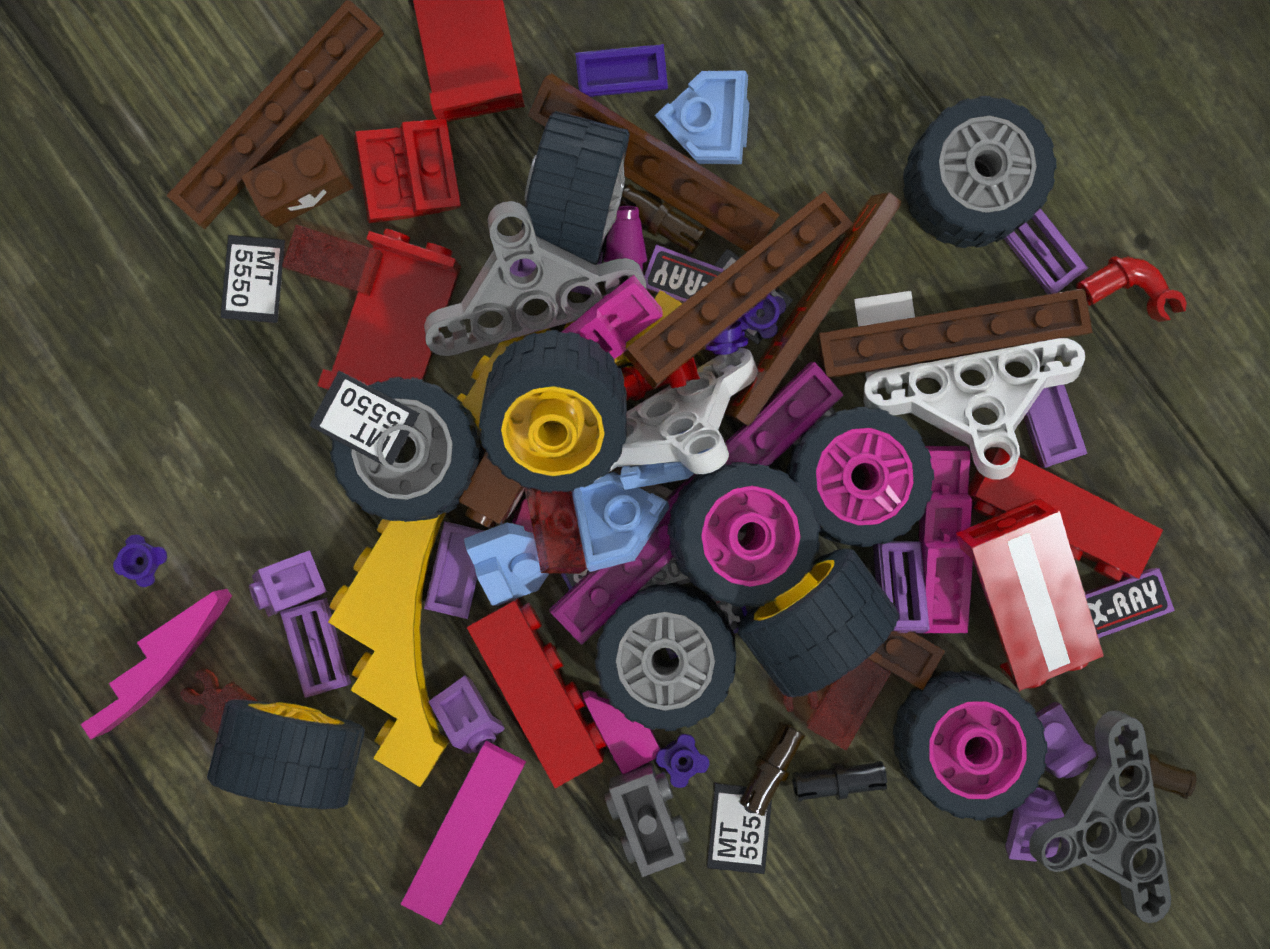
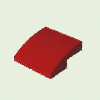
(407, 170)

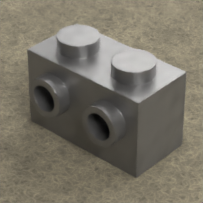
(652, 834)

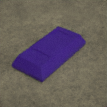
(622, 70)

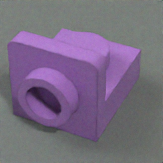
(286, 583)
(465, 716)
(1066, 749)
(1037, 810)

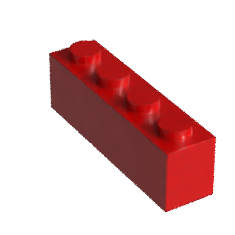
(1093, 526)
(537, 691)

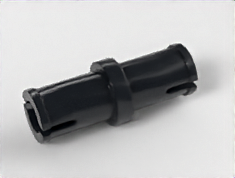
(839, 781)

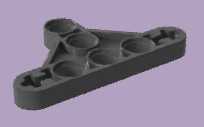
(1106, 802)

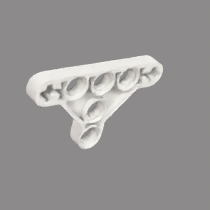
(1002, 393)
(654, 436)

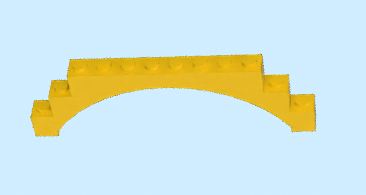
(386, 607)

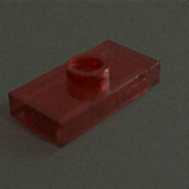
(332, 260)
(556, 531)
(848, 703)

